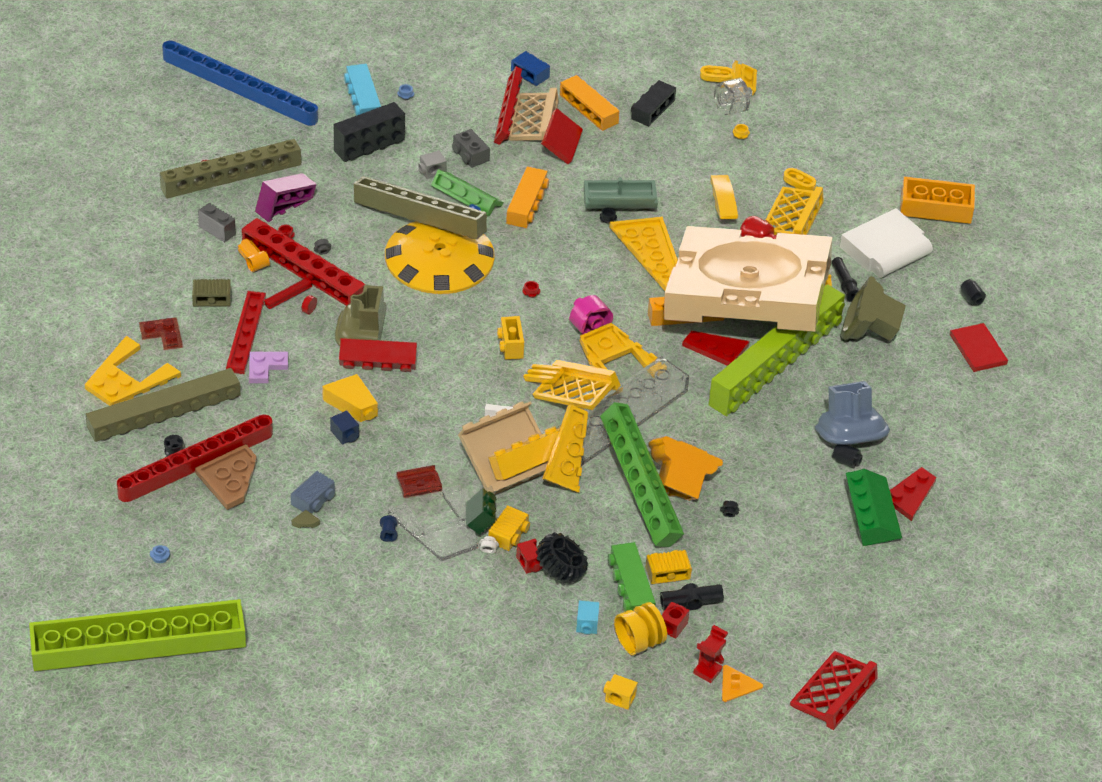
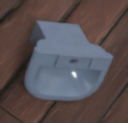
(851, 416)

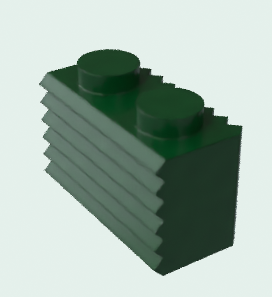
(481, 511)

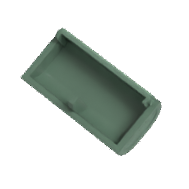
(620, 194)

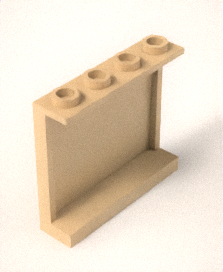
(497, 433)

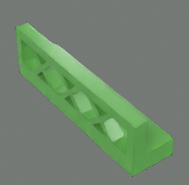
(464, 191)

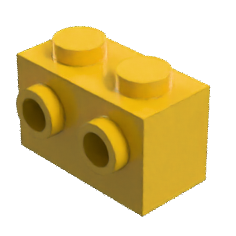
(511, 337)

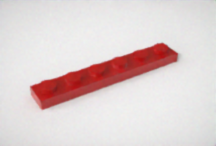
(508, 104)

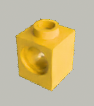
(620, 691)

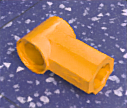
(254, 257)

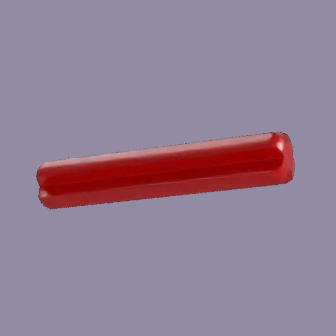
(288, 293)

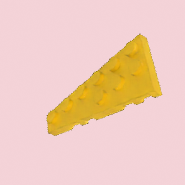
(649, 244)

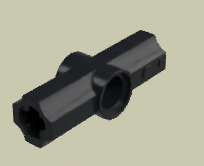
(692, 596)

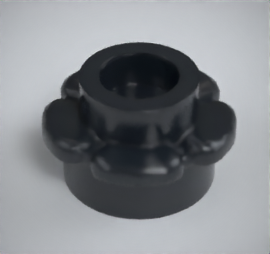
(608, 215)
(730, 508)

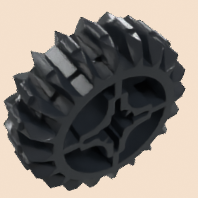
(562, 558)

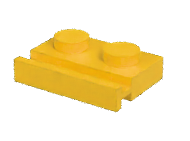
(747, 73)

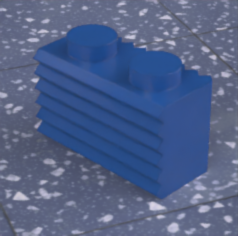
(532, 68)

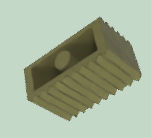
(211, 292)

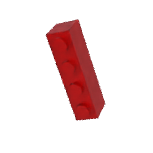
(378, 354)

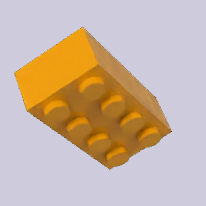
(937, 200)

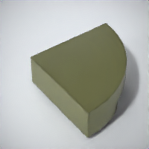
(305, 519)

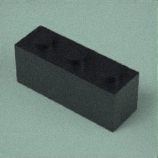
(653, 103)

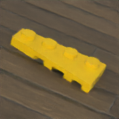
(565, 459)

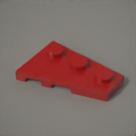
(716, 347)
(911, 492)

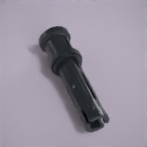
(848, 284)

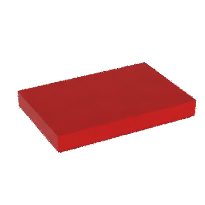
(562, 136)
(978, 347)

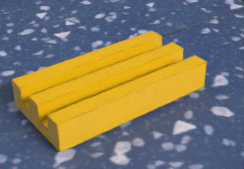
(544, 373)

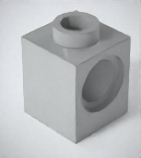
(431, 163)

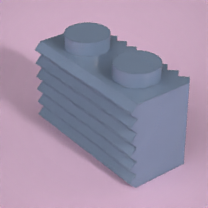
(313, 492)

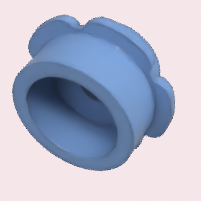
(405, 91)
(160, 554)

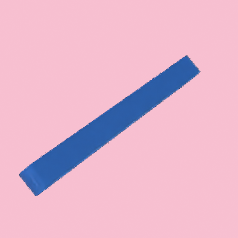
(240, 83)

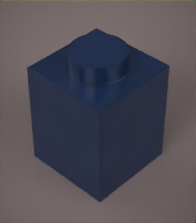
(344, 427)

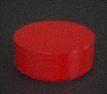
(309, 304)

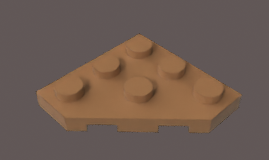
(229, 475)

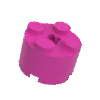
(590, 314)

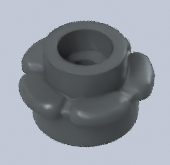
(322, 246)

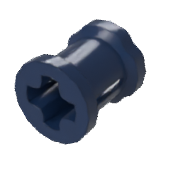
(388, 526)

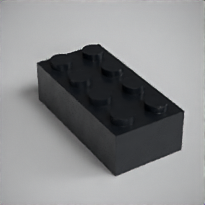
(369, 131)

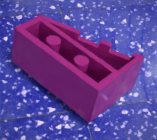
(283, 193)

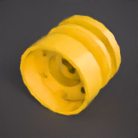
(640, 628)

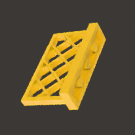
(806, 216)
(579, 375)

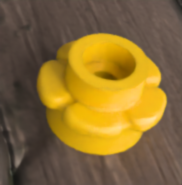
(741, 131)

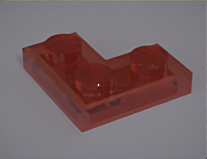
(164, 328)

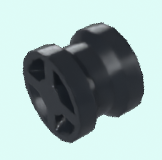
(173, 444)

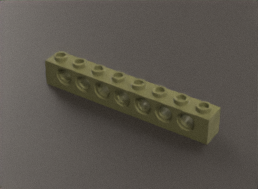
(230, 168)

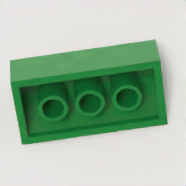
(873, 507)

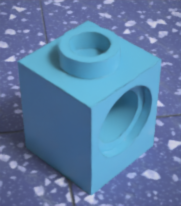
(587, 617)

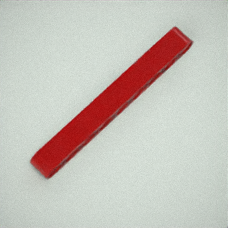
(185, 461)

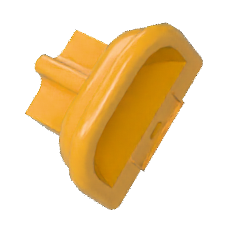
(682, 466)

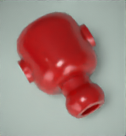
(757, 228)

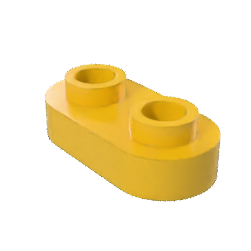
(715, 73)
(799, 179)

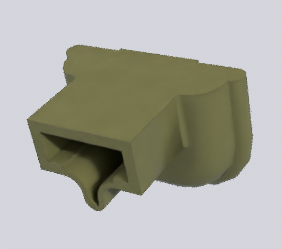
(872, 311)
(363, 316)

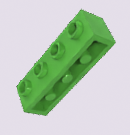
(630, 575)

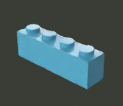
(361, 88)

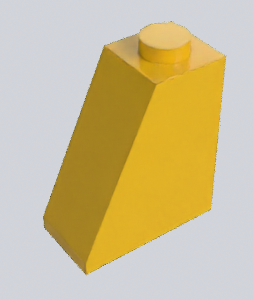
(351, 396)

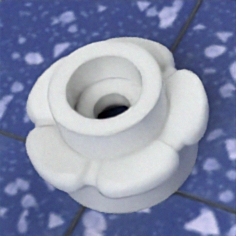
(488, 544)

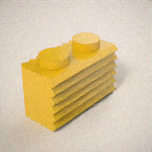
(509, 527)
(668, 567)

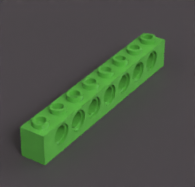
(642, 475)

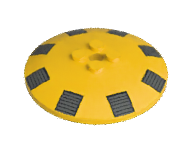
(419, 265)

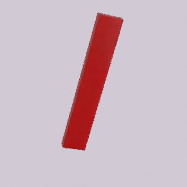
(246, 332)

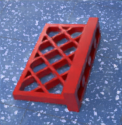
(848, 694)

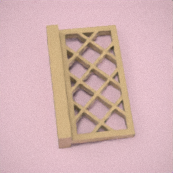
(544, 116)

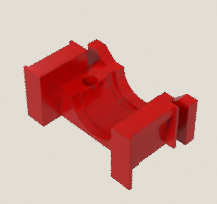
(710, 654)

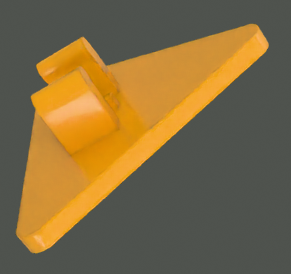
(737, 684)

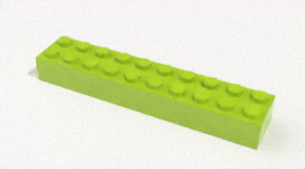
(771, 356)
(137, 635)

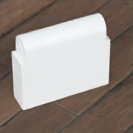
(886, 243)

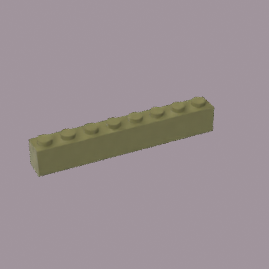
(420, 207)
(162, 404)

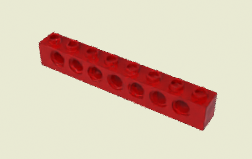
(303, 261)

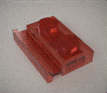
(419, 481)

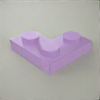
(262, 362)

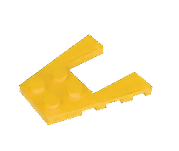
(609, 344)
(116, 386)

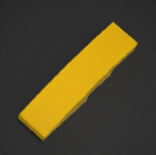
(724, 197)

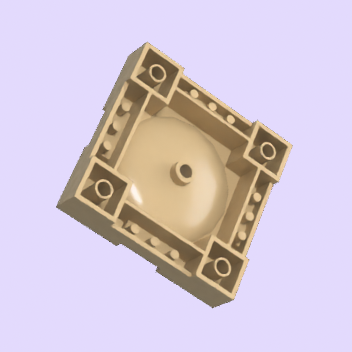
(749, 277)

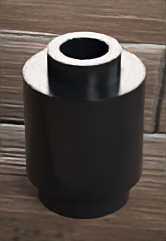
(972, 292)
(847, 455)

